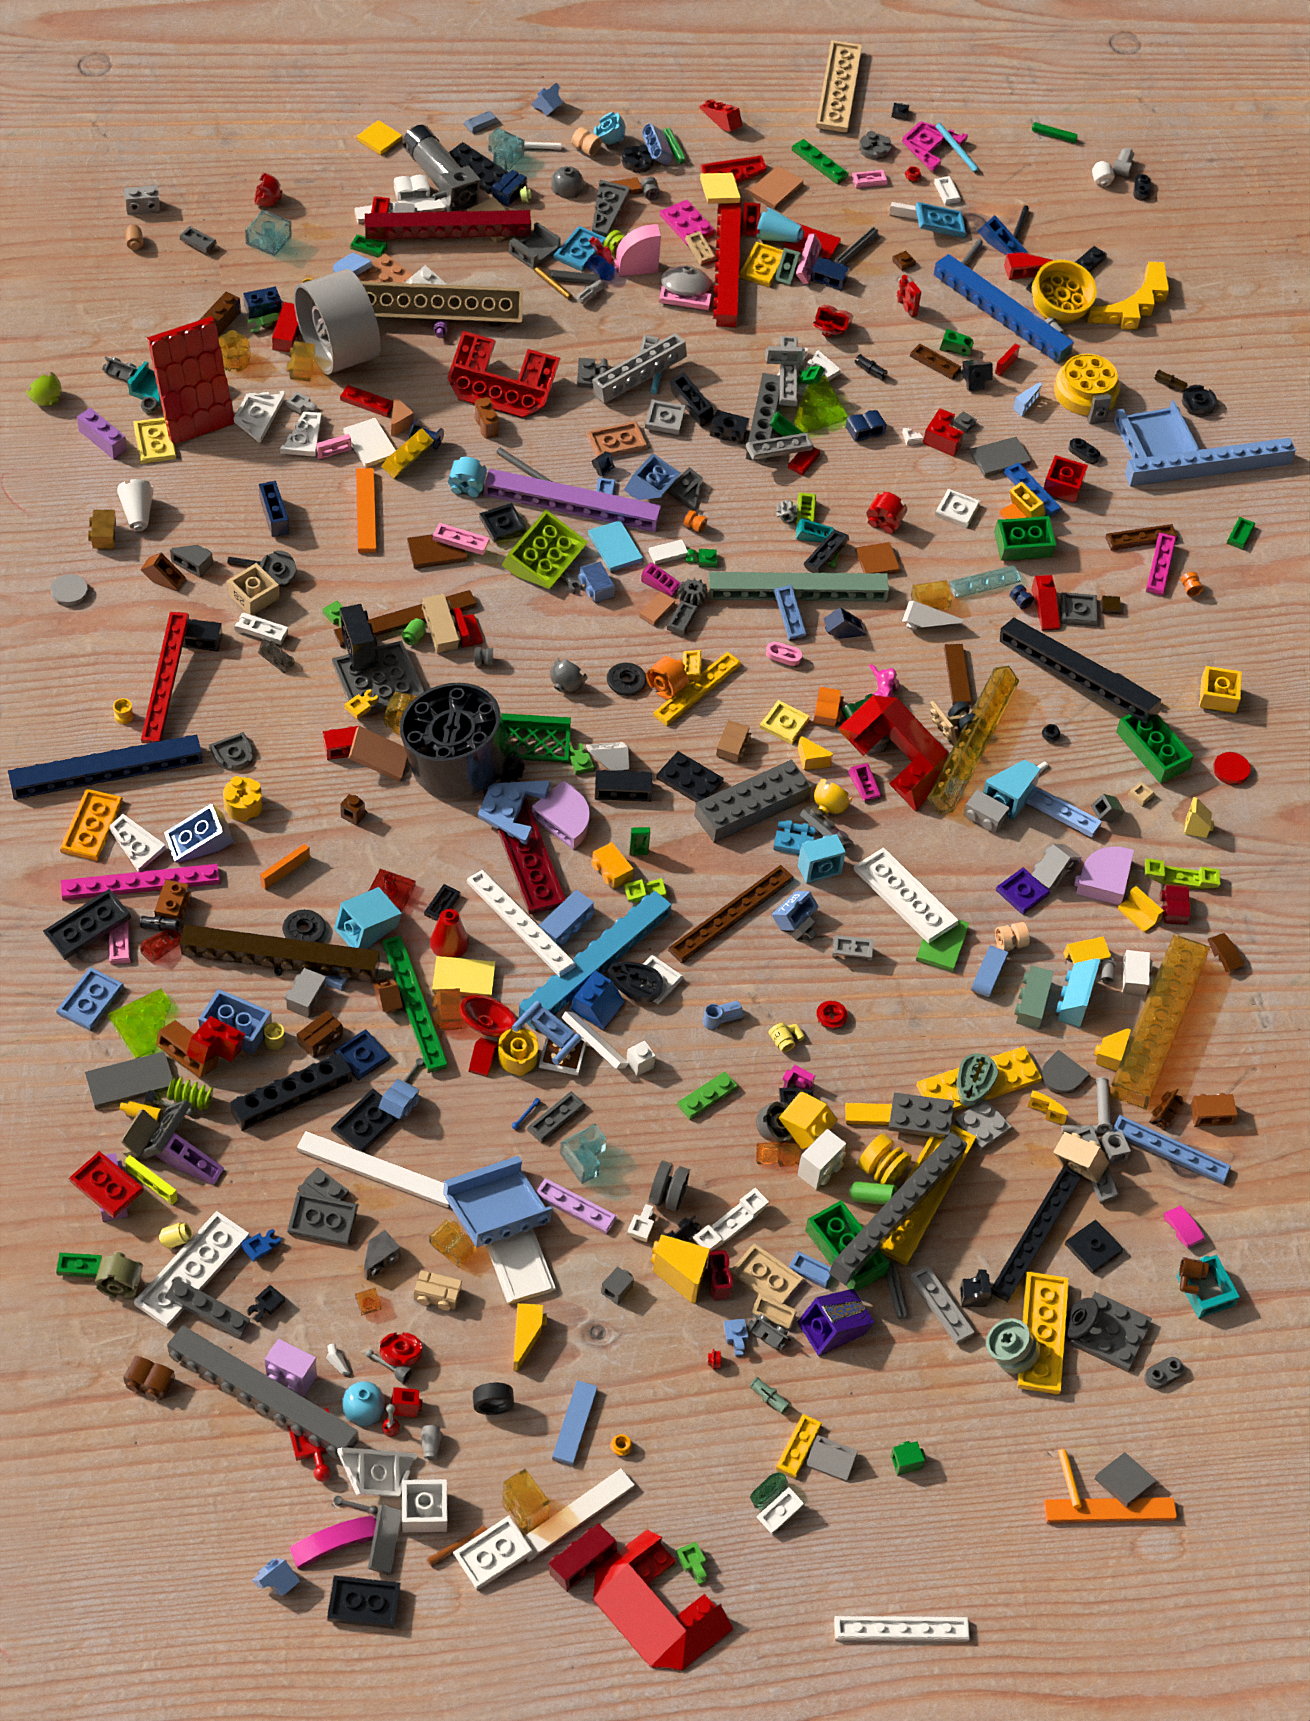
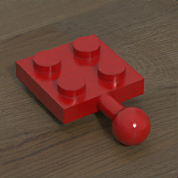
(304, 1449)

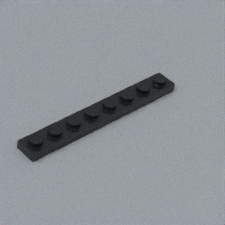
(1035, 1233)

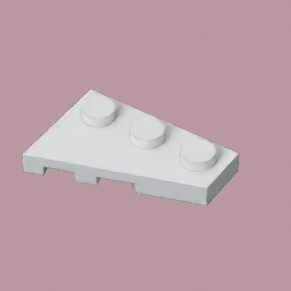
(304, 436)
(136, 842)

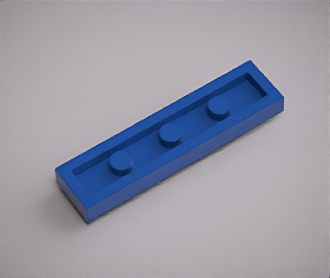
(1018, 474)

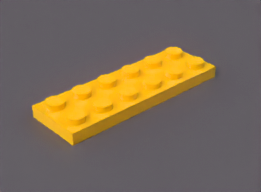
(1014, 1072)
(1046, 1318)

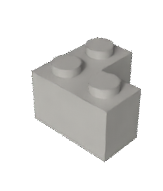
(1055, 864)

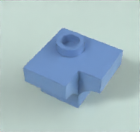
(548, 99)
(276, 1575)

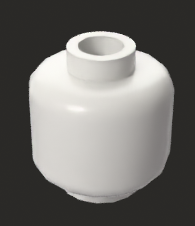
(1103, 173)

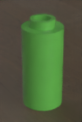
(871, 1192)

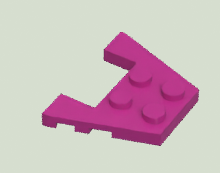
(925, 139)

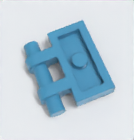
(789, 841)

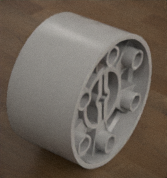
(338, 320)

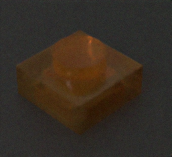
(368, 1301)

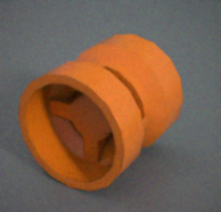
(695, 521)
(1192, 584)

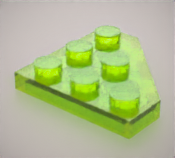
(819, 407)
(141, 1021)

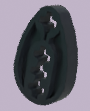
(634, 990)

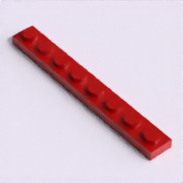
(165, 677)

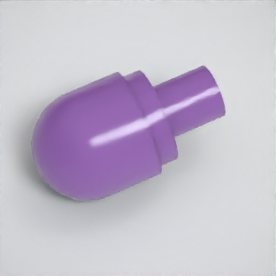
(440, 328)

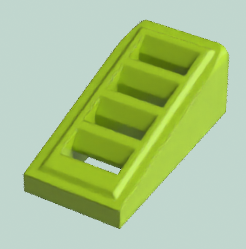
(806, 498)

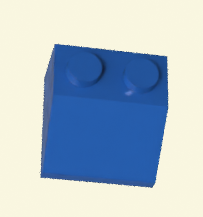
(597, 1000)

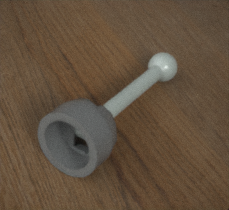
(402, 1374)

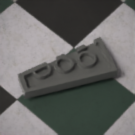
(608, 206)

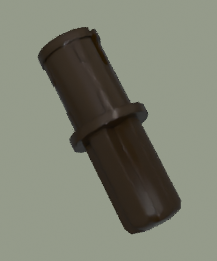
(1170, 380)

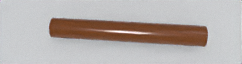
(446, 1552)

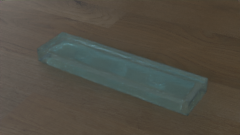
(984, 581)

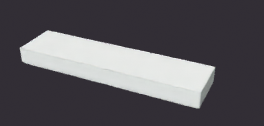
(595, 1040)

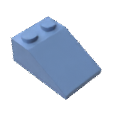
(199, 834)

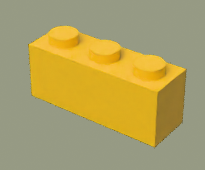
(407, 453)

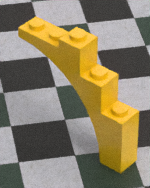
(1128, 311)

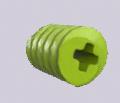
(197, 1097)

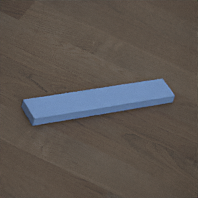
(1172, 1150)

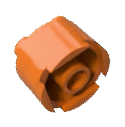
(667, 677)

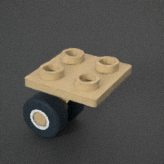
(957, 717)

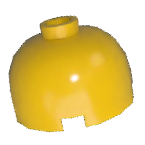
(831, 798)

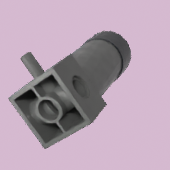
(454, 183)

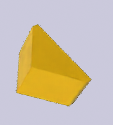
(813, 755)

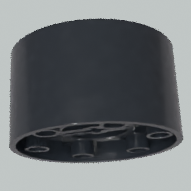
(453, 726)

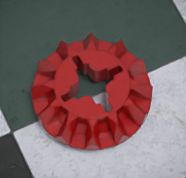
(839, 1011)

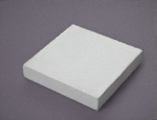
(957, 508)
(670, 977)

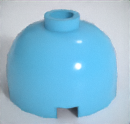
(611, 128)
(363, 1403)

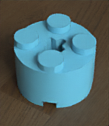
(467, 476)

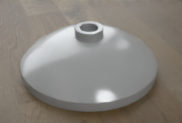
(686, 280)

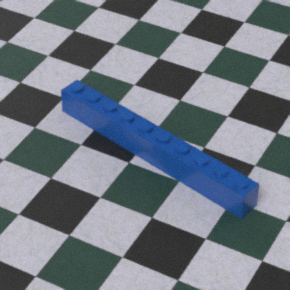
(1003, 308)

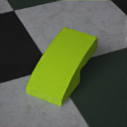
(638, 889)

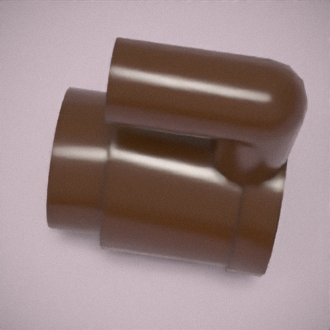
(1191, 1270)

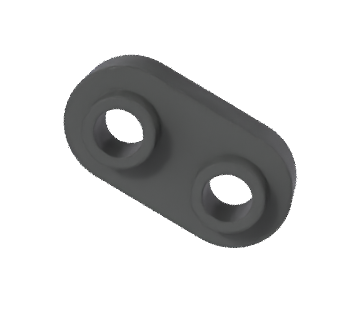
(1165, 1371)

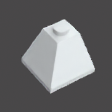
(611, 755)

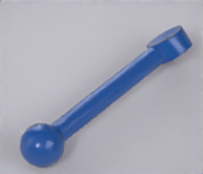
(515, 1125)

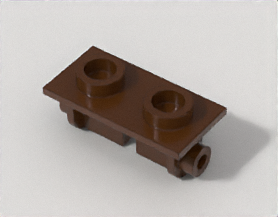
(1161, 1113)

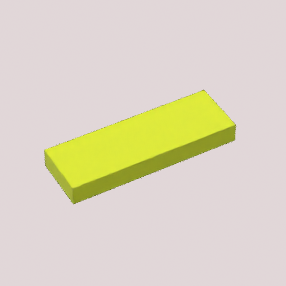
(151, 1180)

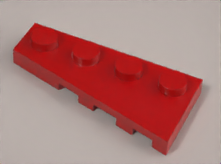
(741, 168)

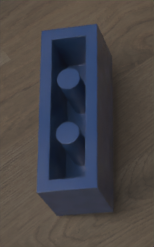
(273, 508)

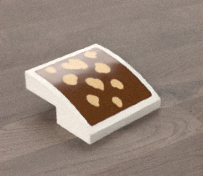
(570, 1064)

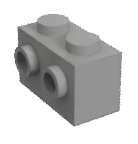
(142, 199)

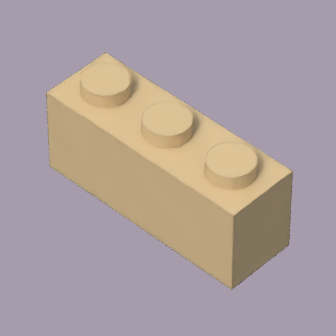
(441, 623)

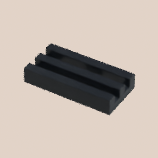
(435, 915)

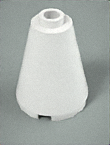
(136, 502)

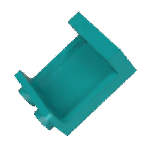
(144, 383)

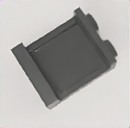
(536, 248)

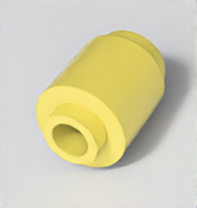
(175, 1235)

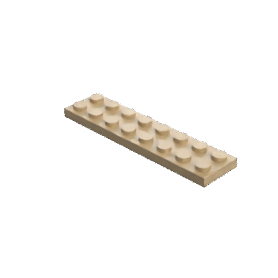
(838, 86)

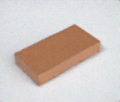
(657, 608)

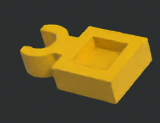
(360, 705)

